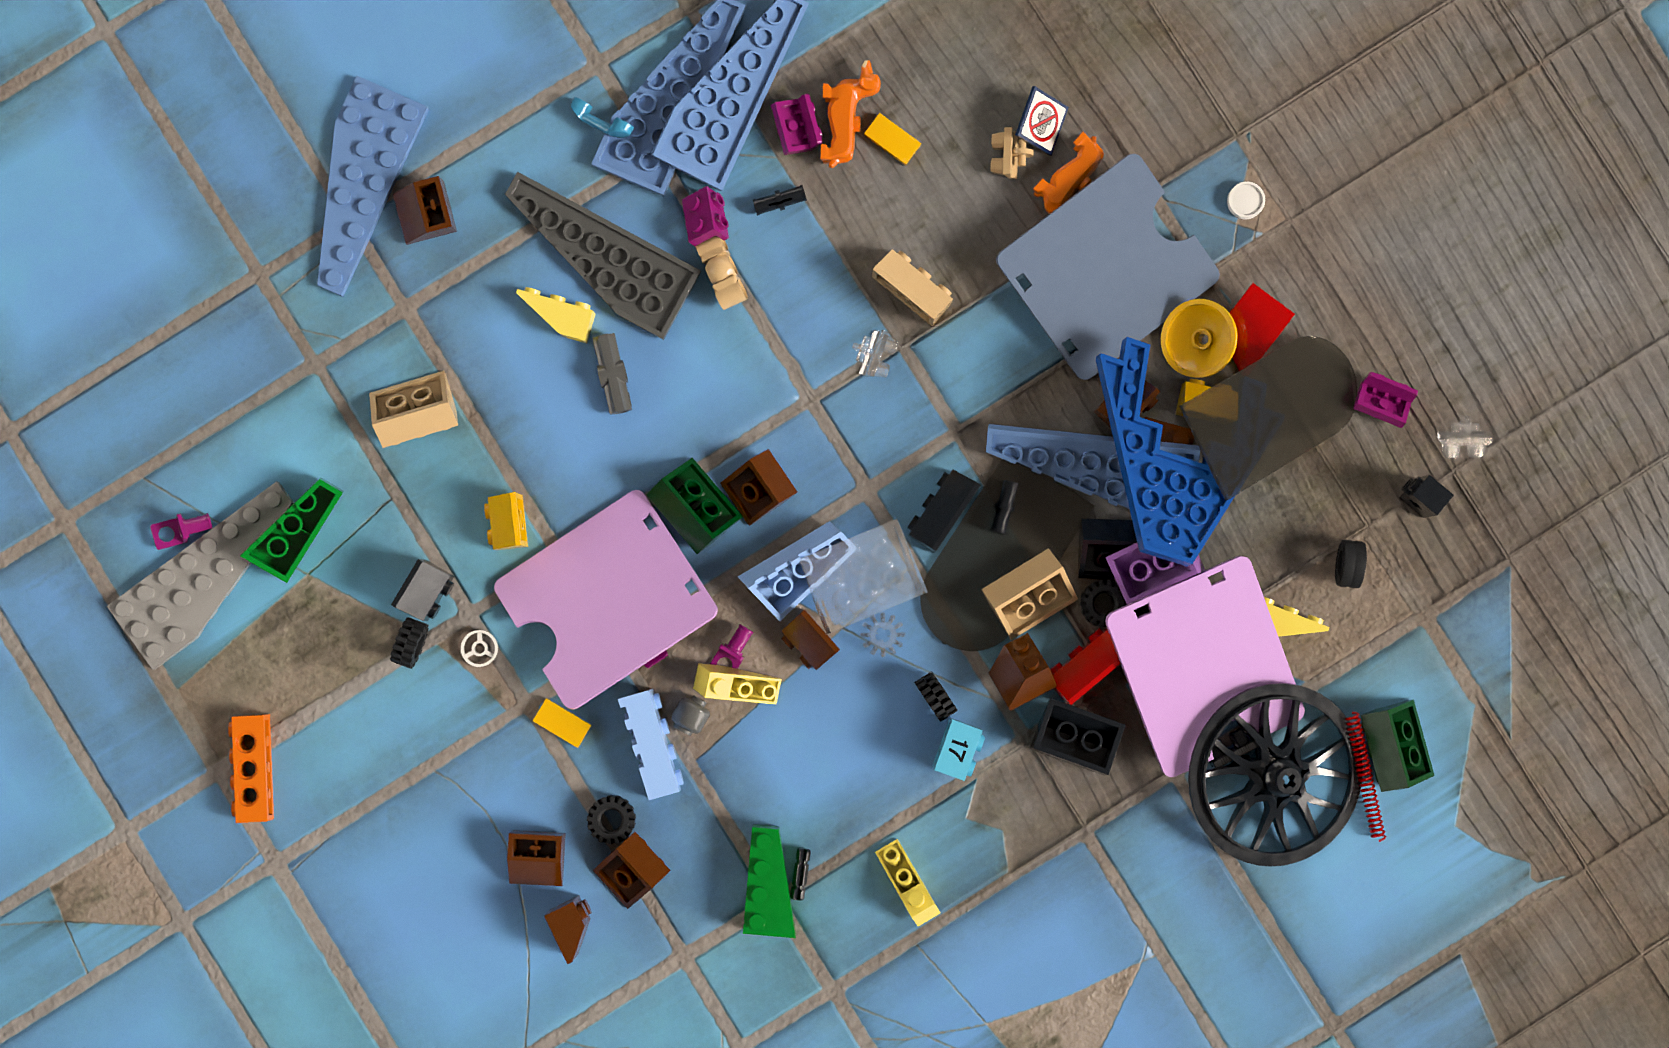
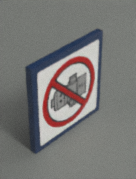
(1041, 121)

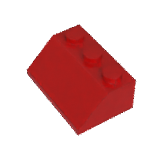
(1085, 666)

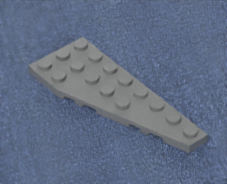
(183, 594)

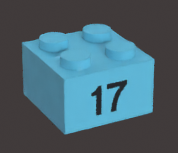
(957, 749)

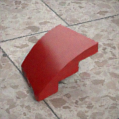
(1258, 324)

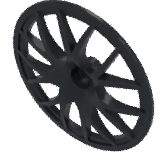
(1267, 774)

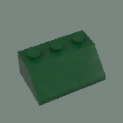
(694, 505)
(1397, 746)

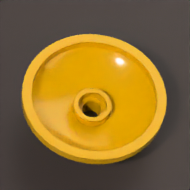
(1184, 333)

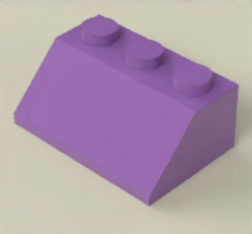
(1144, 574)

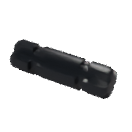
(800, 874)

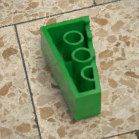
(290, 536)
(767, 894)

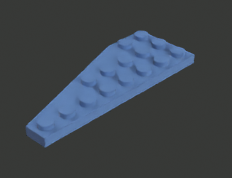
(663, 89)
(718, 112)
(366, 160)
(1073, 459)

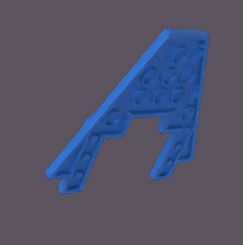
(1168, 495)

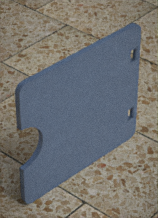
(1104, 267)

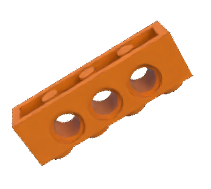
(260, 755)

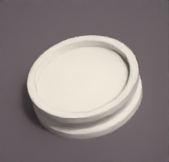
(1246, 200)

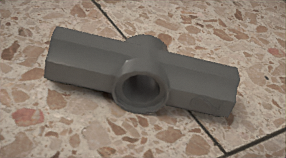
(612, 374)

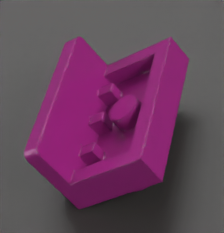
(797, 125)
(705, 216)
(1385, 399)

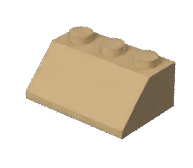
(912, 286)
(413, 409)
(1030, 593)

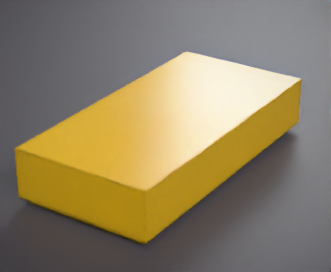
(892, 139)
(562, 722)

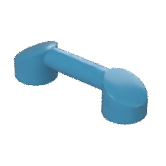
(618, 128)

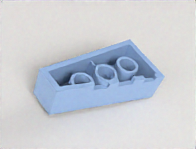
(780, 578)
(651, 743)

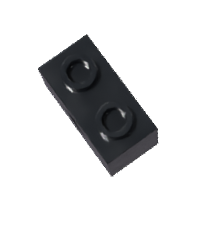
(1425, 495)

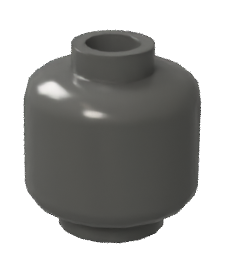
(690, 715)

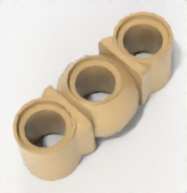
(722, 272)

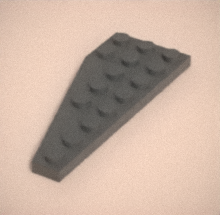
(623, 269)

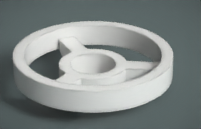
(474, 652)

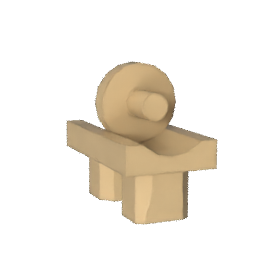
(1012, 156)

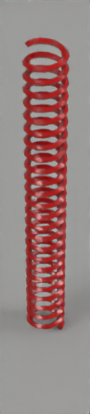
(1366, 779)

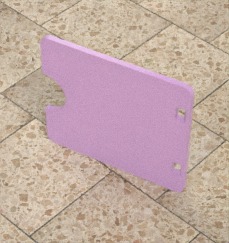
(608, 596)
(1197, 654)

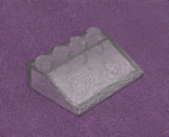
(862, 576)

